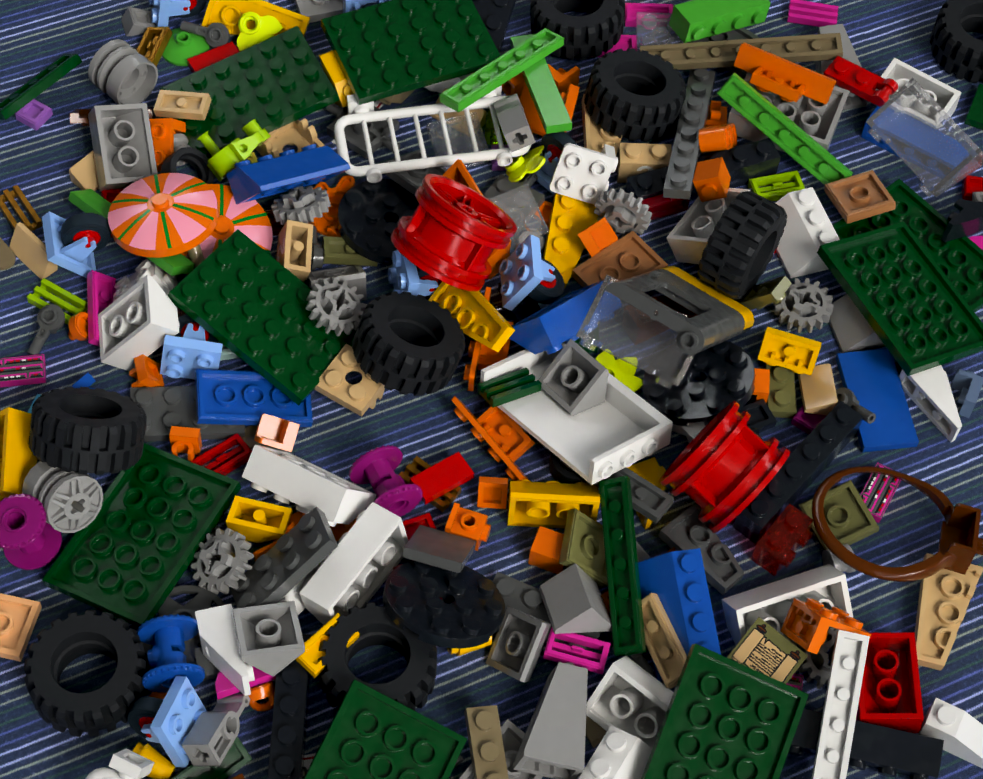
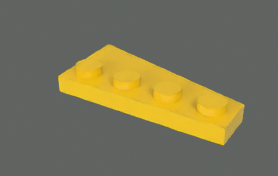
(230, 11)
(562, 243)
(475, 315)

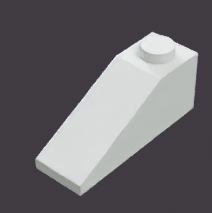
(934, 396)
(957, 728)

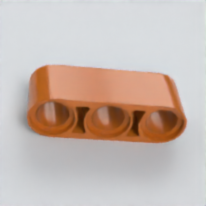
(717, 137)

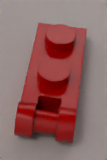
(861, 81)

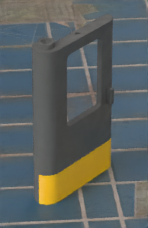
(717, 315)

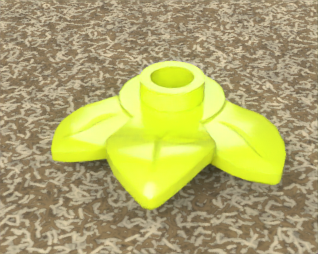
(264, 29)
(528, 164)
(621, 370)

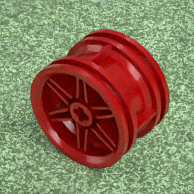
(453, 232)
(725, 467)

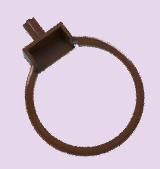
(957, 536)

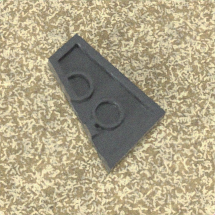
(689, 533)

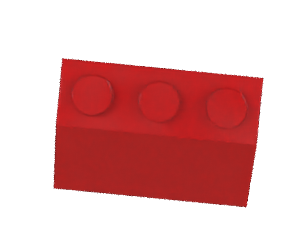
(892, 683)

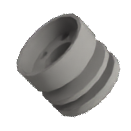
(122, 73)
(67, 497)

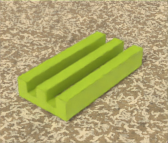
(778, 189)
(35, 300)

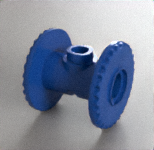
(167, 655)

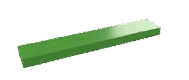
(501, 70)
(545, 93)
(782, 131)
(92, 202)

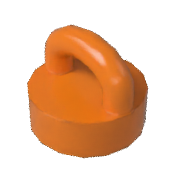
(78, 327)
(260, 692)

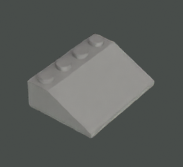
(811, 116)

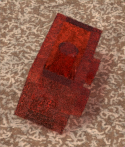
(782, 539)

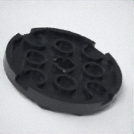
(363, 216)
(728, 378)
(469, 618)

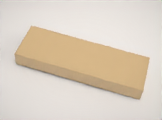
(662, 641)

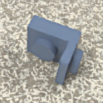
(970, 387)

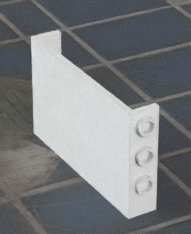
(592, 441)

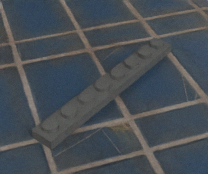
(686, 143)

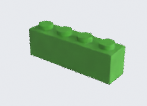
(712, 17)

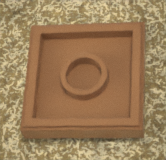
(859, 196)

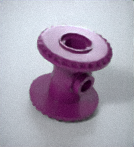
(378, 469)
(25, 534)

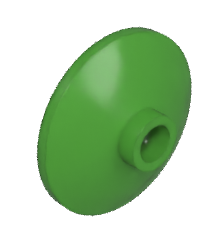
(184, 46)

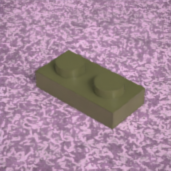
(338, 252)
(766, 293)
(781, 392)

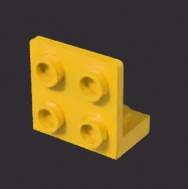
(789, 351)

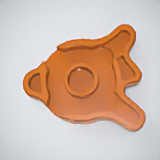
(329, 223)

